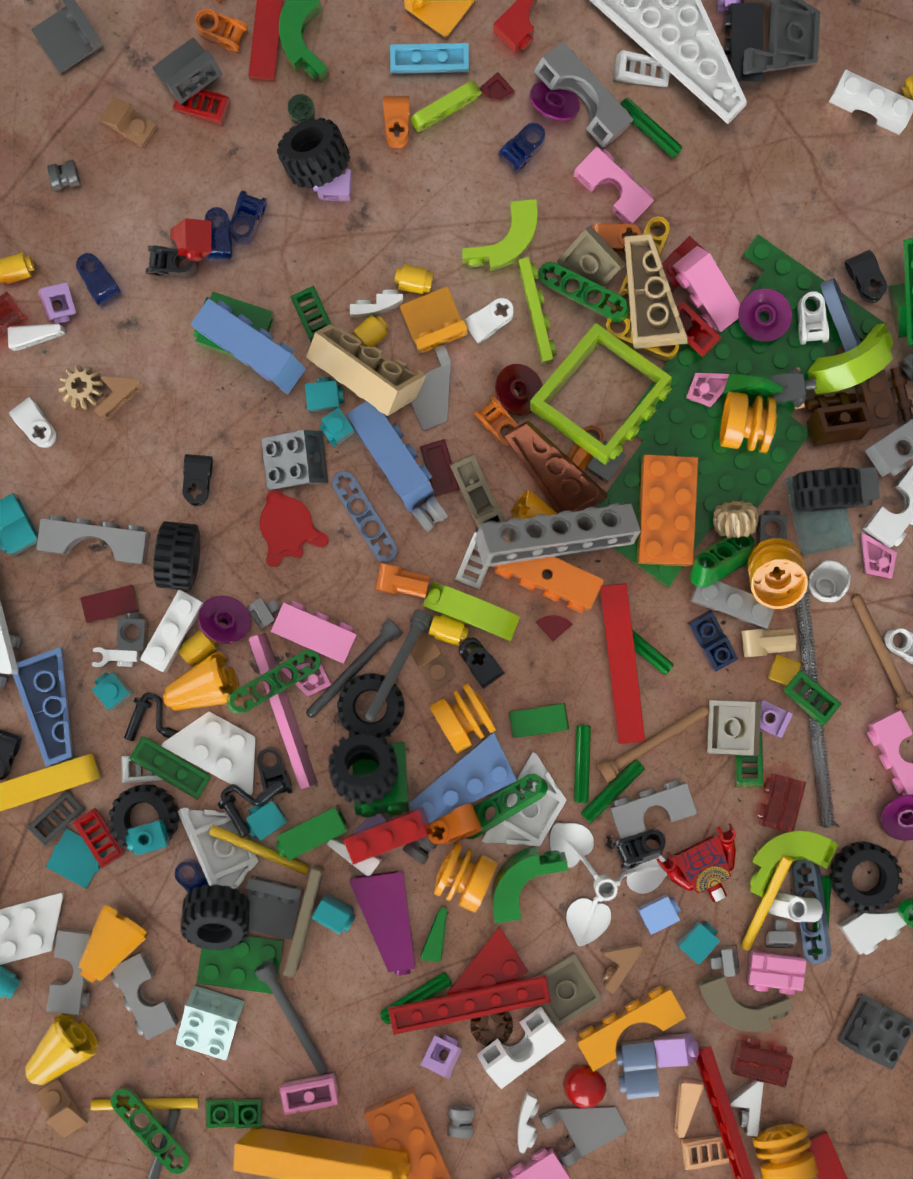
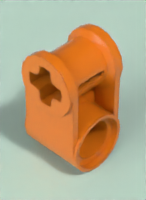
(225, 32)
(396, 117)
(615, 234)
(496, 421)
(455, 826)

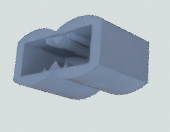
(639, 1069)

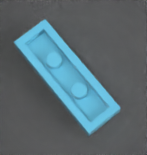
(429, 58)

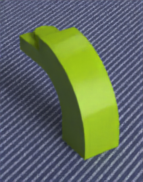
(514, 245)
(855, 365)
(471, 610)
(798, 846)

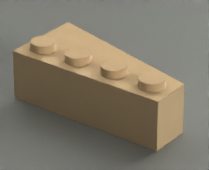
(652, 306)
(364, 370)

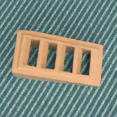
(687, 1099)
(700, 1162)

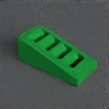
(304, 296)
(752, 385)
(821, 718)
(739, 770)
(435, 941)

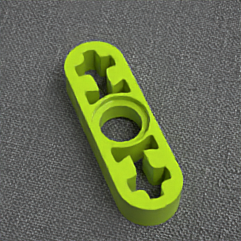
(445, 106)

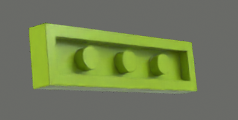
(534, 301)

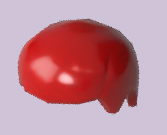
(584, 1086)

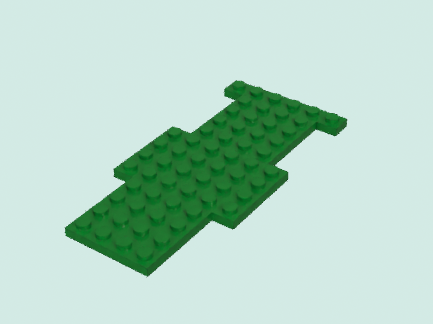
(693, 429)

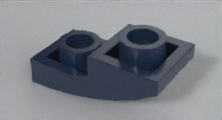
(712, 640)

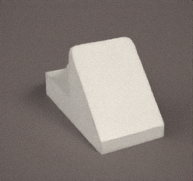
(750, 1098)

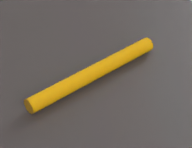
(258, 849)
(766, 902)
(152, 1103)

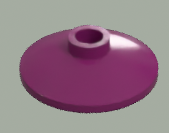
(554, 104)
(767, 302)
(228, 611)
(895, 821)

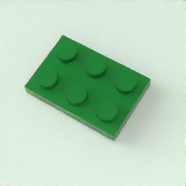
(236, 965)

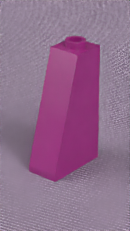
(387, 915)

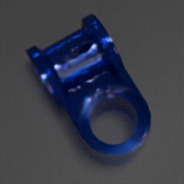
(519, 150)
(247, 212)
(220, 236)
(99, 281)
(197, 881)

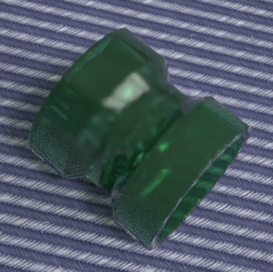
(301, 113)

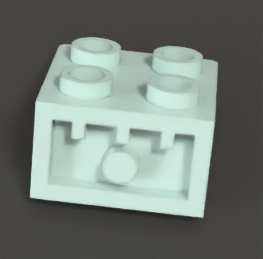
(209, 1022)

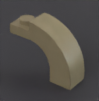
(476, 491)
(737, 1015)

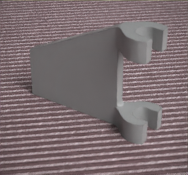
(433, 398)
(587, 1128)

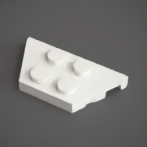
(218, 749)
(534, 822)
(219, 860)
(29, 928)

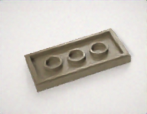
(304, 920)

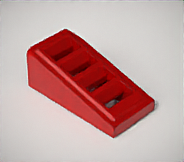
(217, 117)
(86, 818)

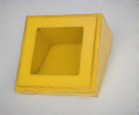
(783, 670)

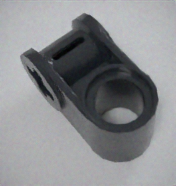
(165, 263)
(865, 272)
(197, 473)
(480, 662)
(9, 747)
(271, 774)
(634, 850)

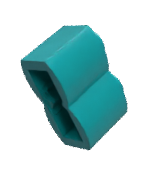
(16, 527)
(334, 914)

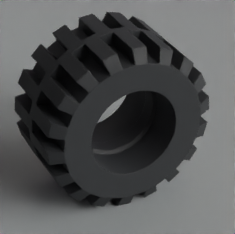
(313, 153)
(827, 489)
(176, 555)
(347, 702)
(358, 748)
(143, 793)
(886, 885)
(215, 917)

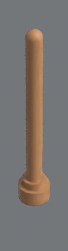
(904, 698)
(610, 768)

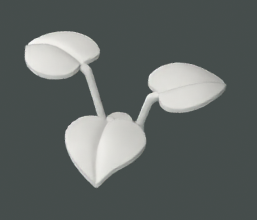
(587, 918)

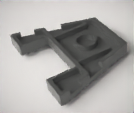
(791, 38)

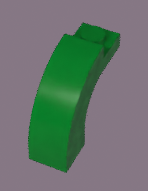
(292, 25)
(515, 874)

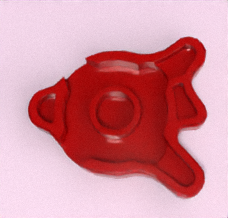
(286, 527)

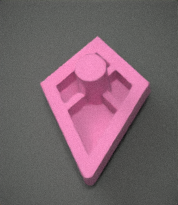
(707, 388)
(877, 558)
(313, 683)

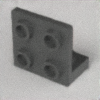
(67, 36)
(187, 70)
(294, 459)
(273, 906)
(877, 1032)

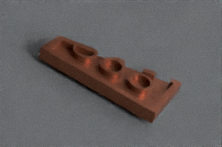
(553, 471)

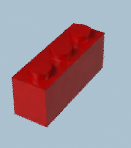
(387, 835)

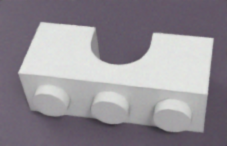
(861, 94)
(890, 527)
(171, 631)
(508, 1062)

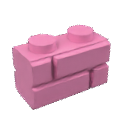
(775, 971)
(309, 1093)

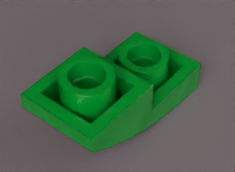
(539, 720)
(233, 1113)

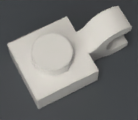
(123, 657)

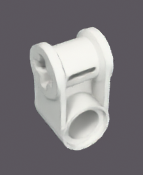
(484, 321)
(812, 321)
(31, 421)
(906, 648)

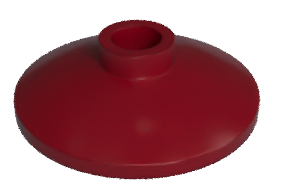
(524, 381)

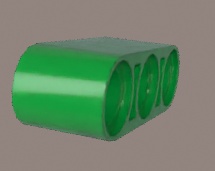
(720, 560)

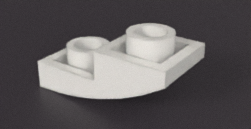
(385, 303)
(525, 1129)

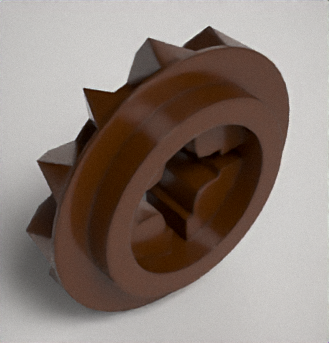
(502, 1032)

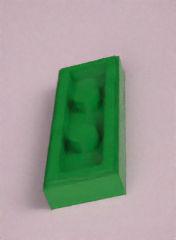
(169, 767)

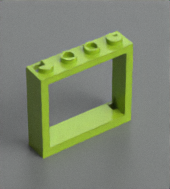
(597, 335)

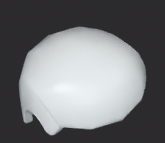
(829, 581)

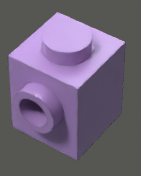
(676, 1050)

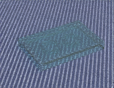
(819, 529)

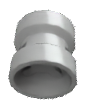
(435, 511)
(460, 1121)

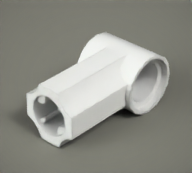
(796, 908)

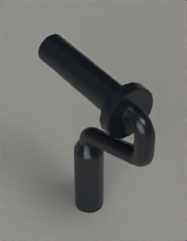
(138, 714)
(227, 803)

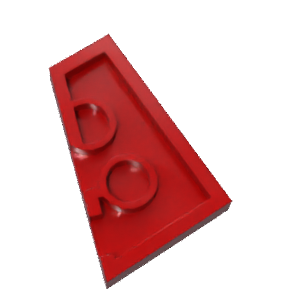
(493, 965)

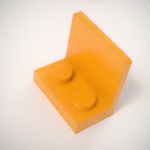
(439, 14)
(433, 320)

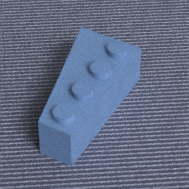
(249, 345)
(392, 455)
(45, 699)
(469, 779)

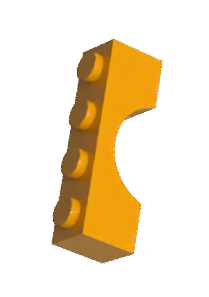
(600, 1042)

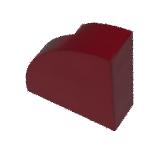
(497, 88)
(554, 626)

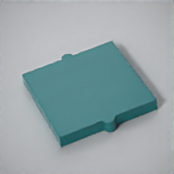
(74, 859)

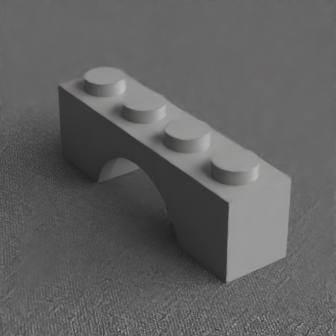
(565, 71)
(60, 537)

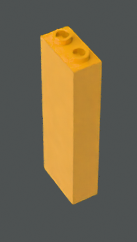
(310, 1157)

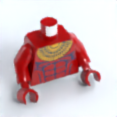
(704, 864)

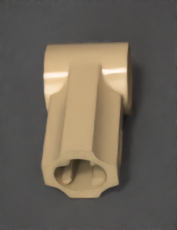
(761, 642)

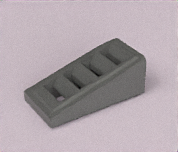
(62, 825)

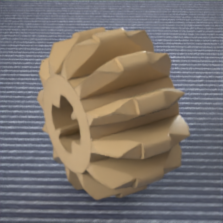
(75, 396)
(735, 519)

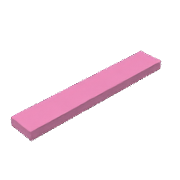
(284, 715)

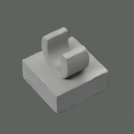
(263, 613)
(779, 936)
(728, 961)

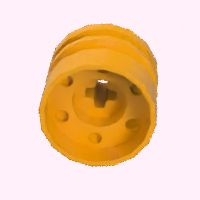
(748, 422)
(778, 585)
(462, 718)
(465, 877)
(784, 1152)

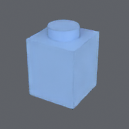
(659, 913)

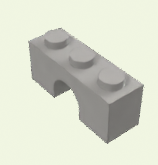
(734, 603)
(629, 813)
(71, 995)
(150, 1017)

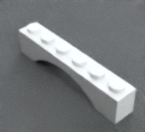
(868, 928)

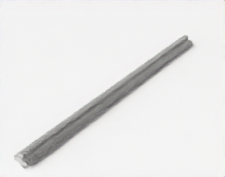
(817, 729)

